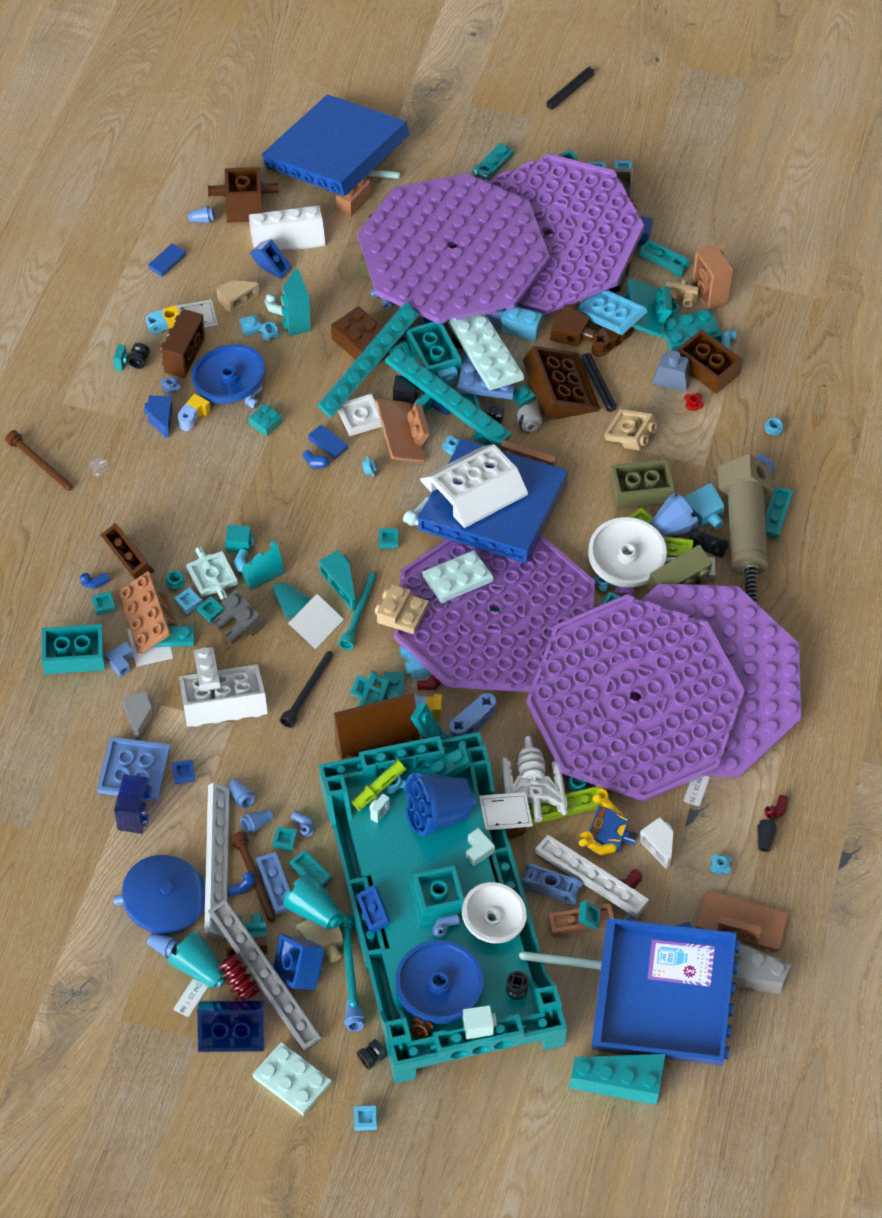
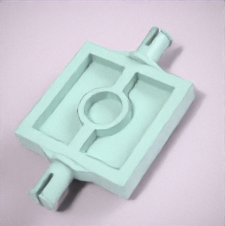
(211, 574)

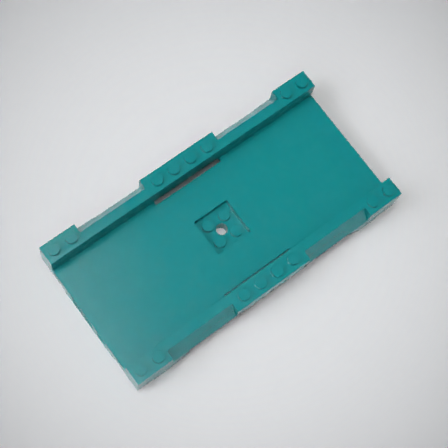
(407, 876)

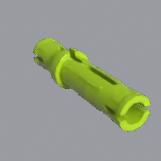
(378, 785)

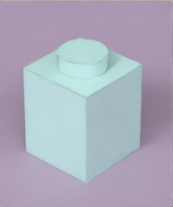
(479, 1022)

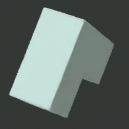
(481, 847)

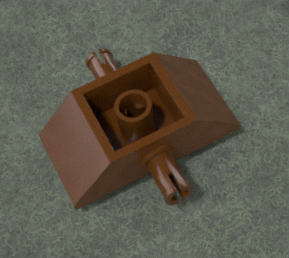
(242, 192)

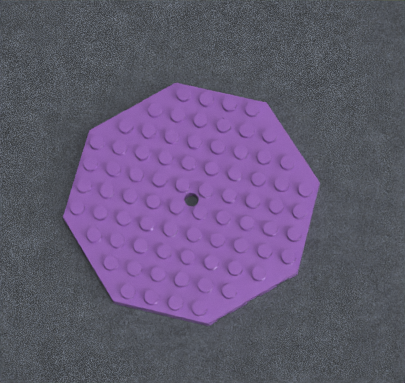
(590, 224)
(494, 258)
(487, 649)
(762, 658)
(625, 743)

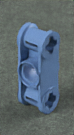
(473, 716)
(563, 887)

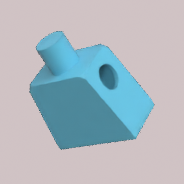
(706, 506)

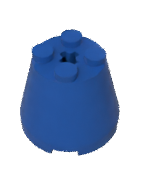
(436, 802)

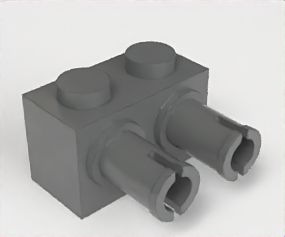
(247, 617)

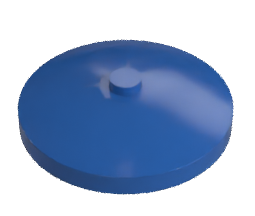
(229, 373)
(163, 894)
(439, 981)

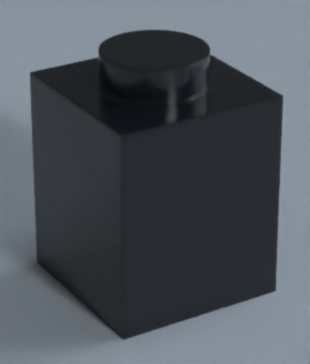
(404, 390)

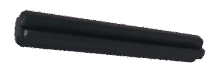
(569, 88)
(598, 382)

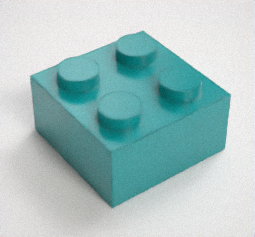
(265, 419)

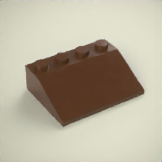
(559, 382)
(375, 726)

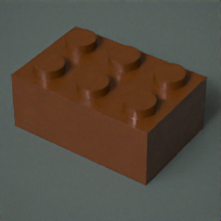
(355, 332)
(183, 343)
(710, 361)

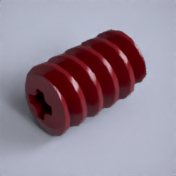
(238, 977)

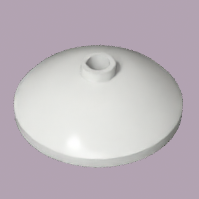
(497, 902)

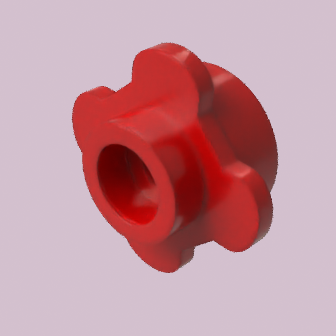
(693, 401)

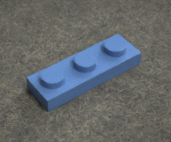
(273, 880)

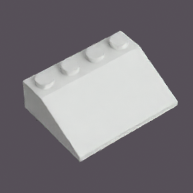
(239, 697)

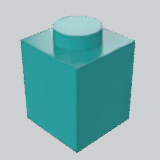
(238, 538)

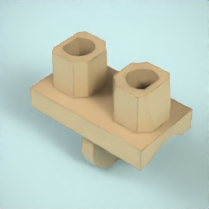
(683, 292)

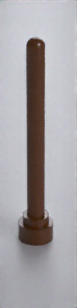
(15, 439)
(240, 842)

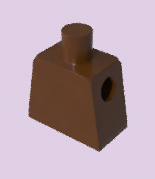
(571, 327)

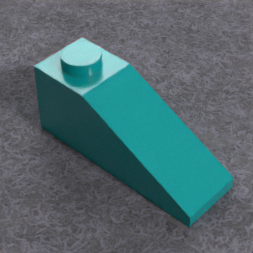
(337, 573)

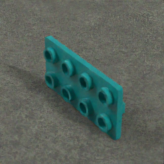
(657, 303)

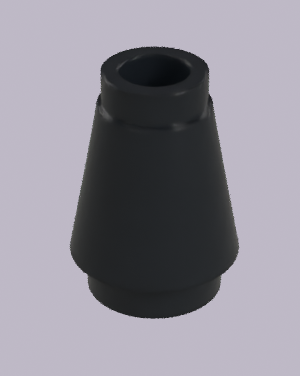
(766, 833)

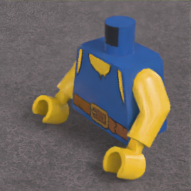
(608, 828)

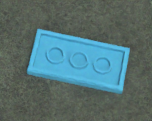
(612, 311)

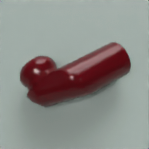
(430, 684)
(779, 810)
(633, 878)

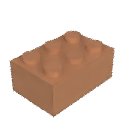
(712, 276)

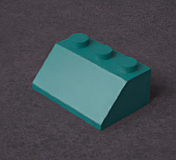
(296, 305)

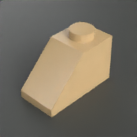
(237, 294)

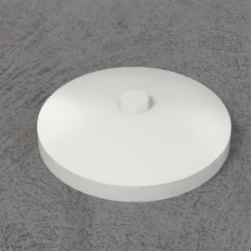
(626, 551)

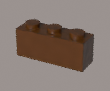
(126, 551)

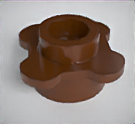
(421, 1028)

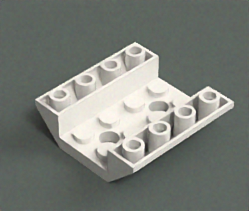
(482, 488)

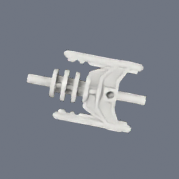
(533, 782)

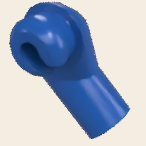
(316, 461)
(91, 582)
(244, 886)

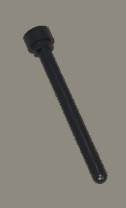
(289, 717)

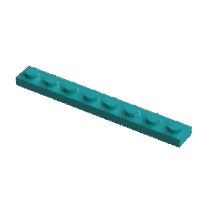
(367, 360)
(448, 397)

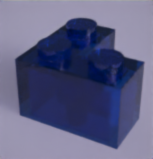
(131, 804)

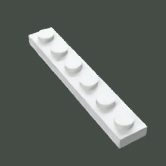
(592, 876)

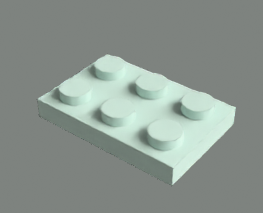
(457, 576)
(292, 1078)

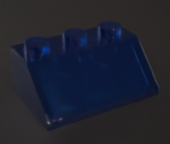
(231, 1026)

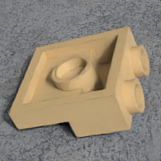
(631, 429)
(401, 609)

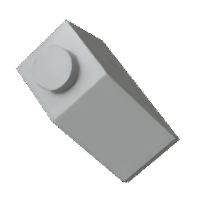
(138, 712)

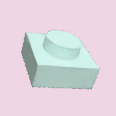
(379, 808)

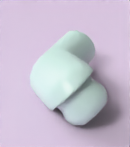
(272, 305)

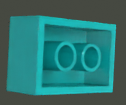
(433, 347)
(73, 649)

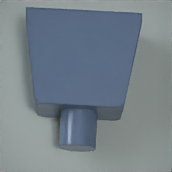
(672, 372)

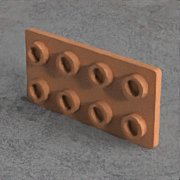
(403, 429)
(147, 612)
(750, 921)

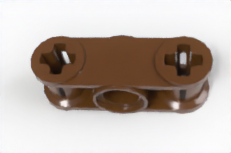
(607, 339)

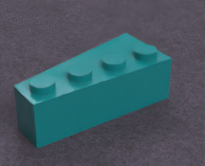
(620, 1076)

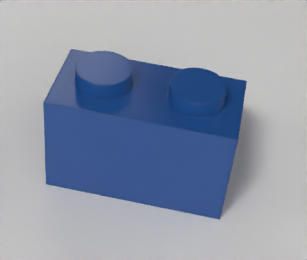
(298, 962)

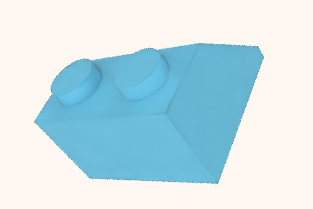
(522, 322)

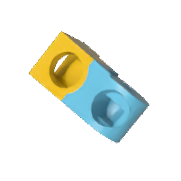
(162, 319)

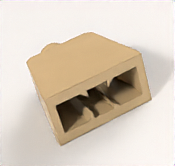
(329, 939)

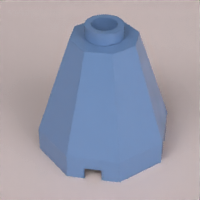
(674, 517)

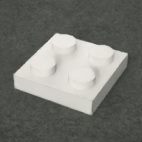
(360, 415)

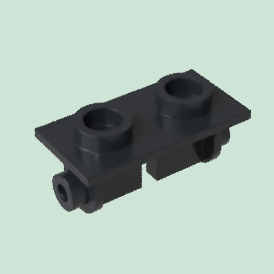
(708, 542)

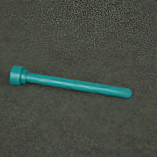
(348, 640)
(346, 928)

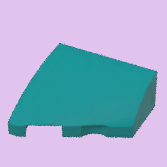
(263, 567)
(289, 599)

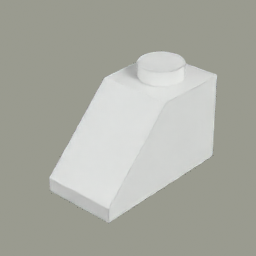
(658, 840)

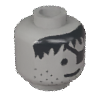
(529, 418)

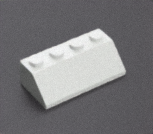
(289, 228)

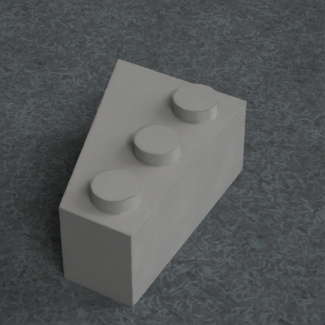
(759, 971)

